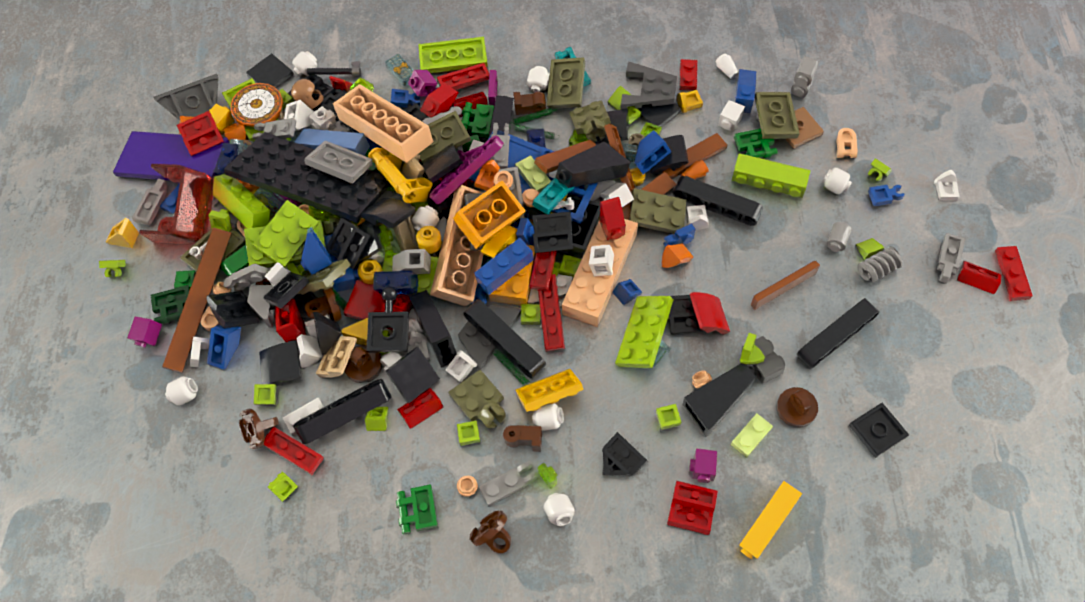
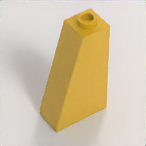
(770, 520)

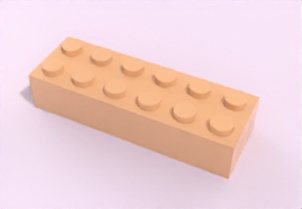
(383, 123)
(456, 264)
(590, 293)

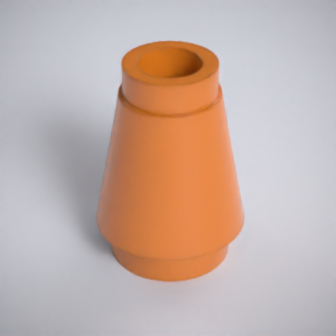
(696, 170)

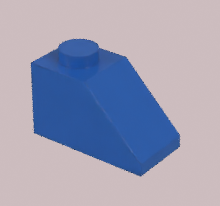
(650, 152)
(314, 254)
(223, 345)

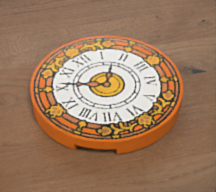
(256, 104)

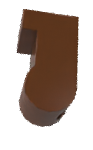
(529, 103)
(523, 435)

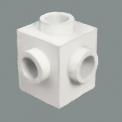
(322, 119)

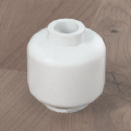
(303, 61)
(538, 79)
(837, 180)
(425, 217)
(181, 390)
(548, 417)
(559, 509)

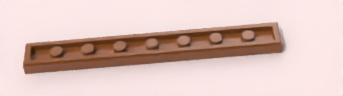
(196, 300)

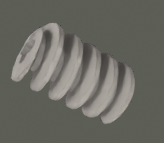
(880, 264)

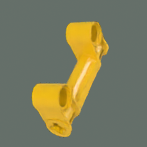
(411, 189)

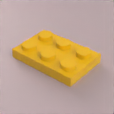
(549, 390)

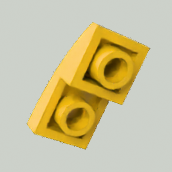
(499, 242)

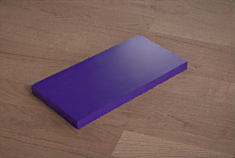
(162, 148)

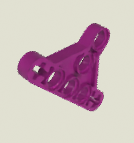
(472, 162)

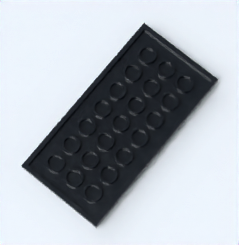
(281, 168)

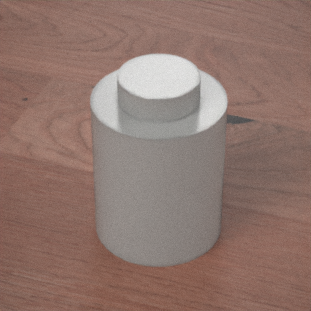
(839, 236)

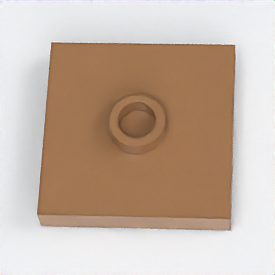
(807, 128)

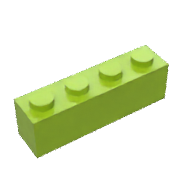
(771, 175)
(240, 202)

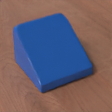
(626, 291)

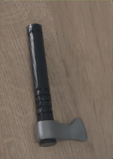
(354, 71)

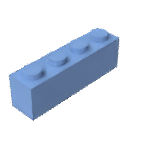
(352, 141)

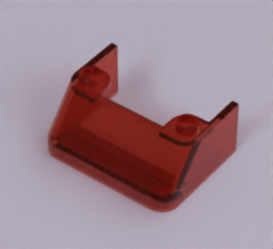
(192, 206)

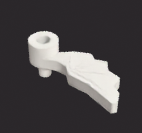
(569, 204)

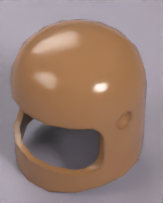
(303, 91)

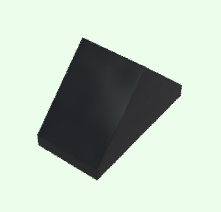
(327, 332)

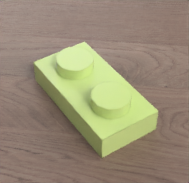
(532, 174)
(751, 435)

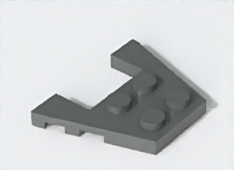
(657, 87)

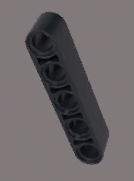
(718, 200)
(837, 333)
(504, 339)
(342, 411)

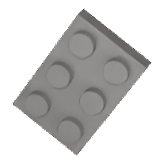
(338, 161)

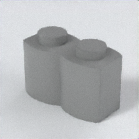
(804, 77)

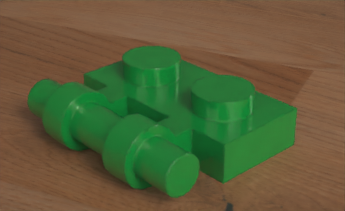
(482, 119)
(753, 139)
(423, 509)

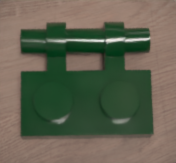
(169, 300)

